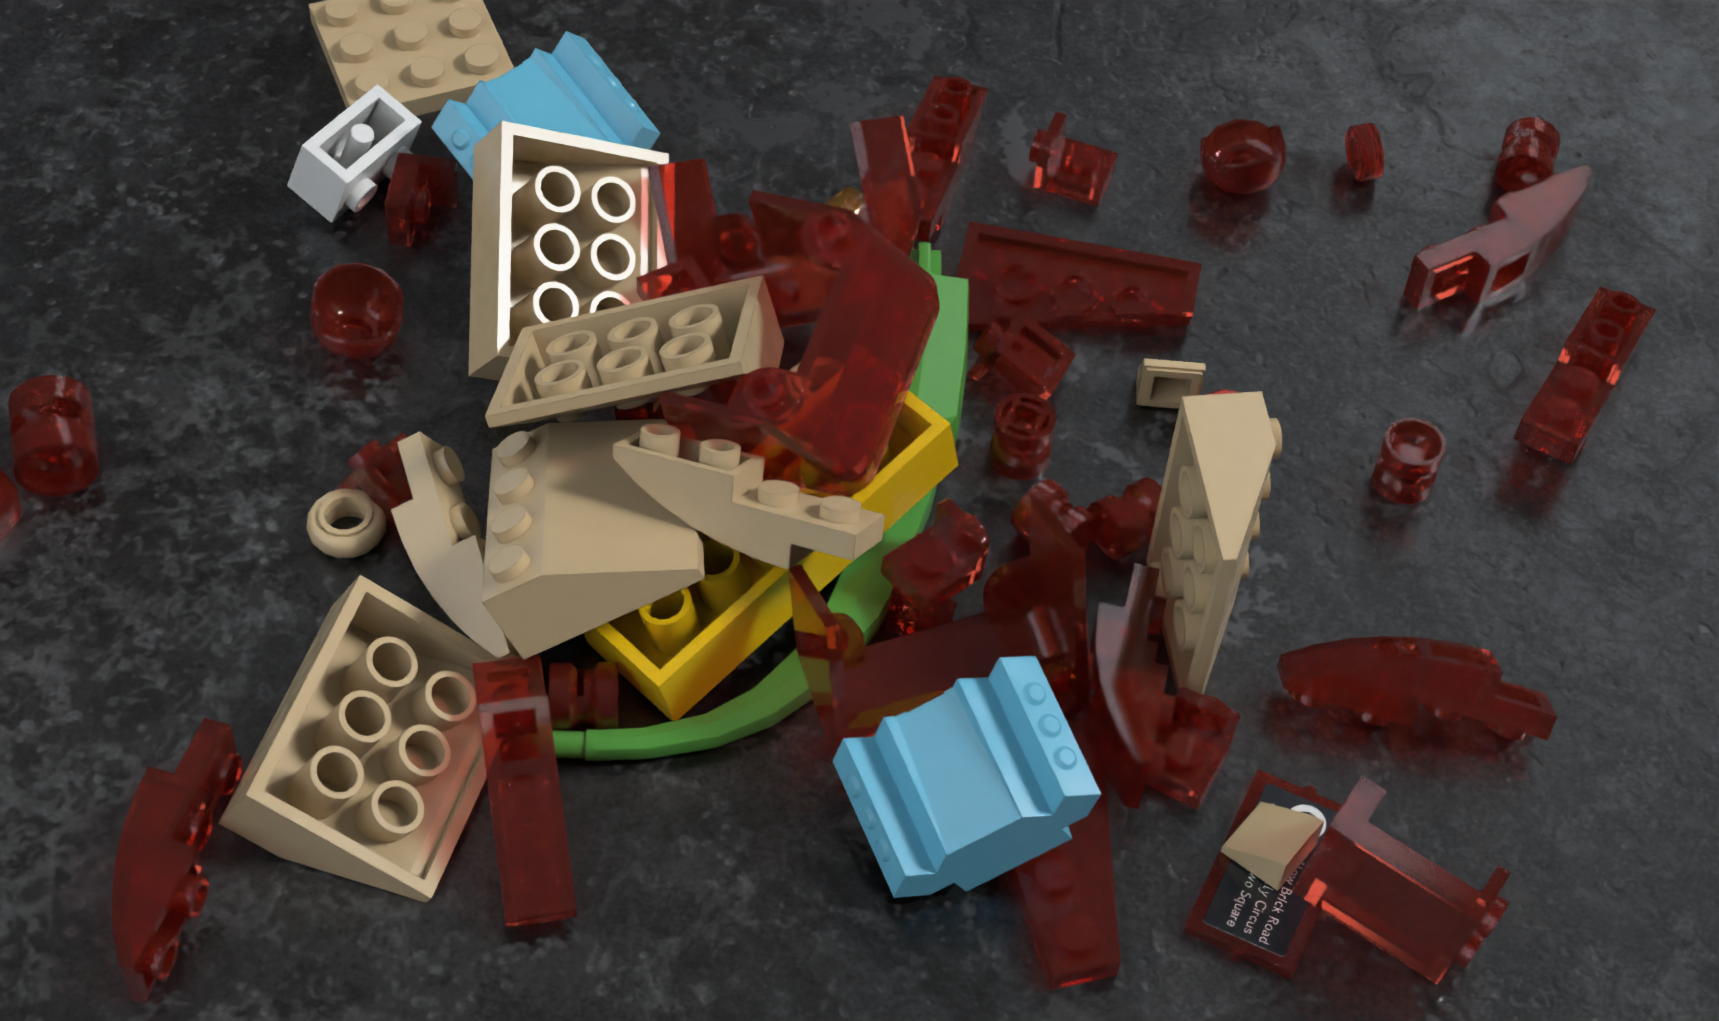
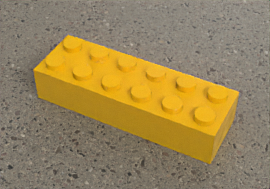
(704, 631)

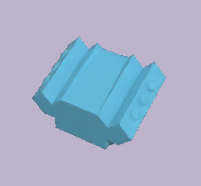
(554, 92)
(968, 781)

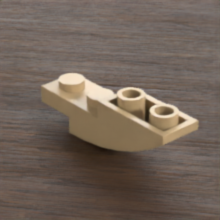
(725, 497)
(446, 540)

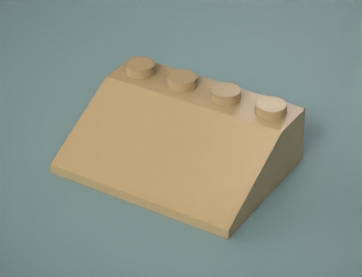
(554, 233)
(638, 353)
(1207, 521)
(576, 536)
(370, 749)

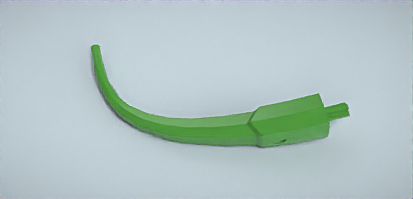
(858, 592)

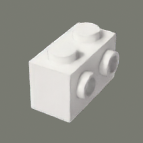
(353, 154)

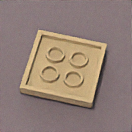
(410, 49)

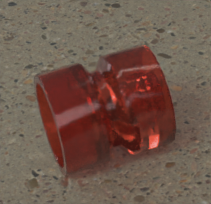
(53, 435)

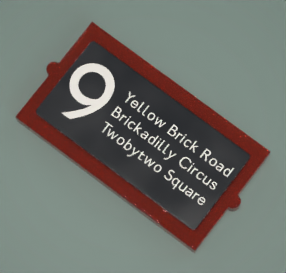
(1246, 913)

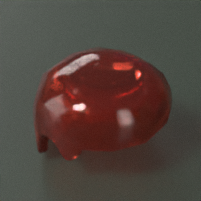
(1243, 156)
(356, 310)

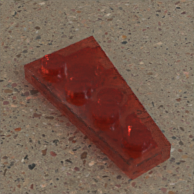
(1071, 282)
(1072, 893)

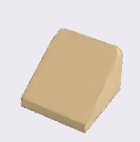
(1166, 381)
(1273, 842)

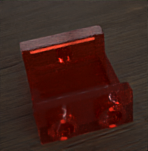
(1397, 893)

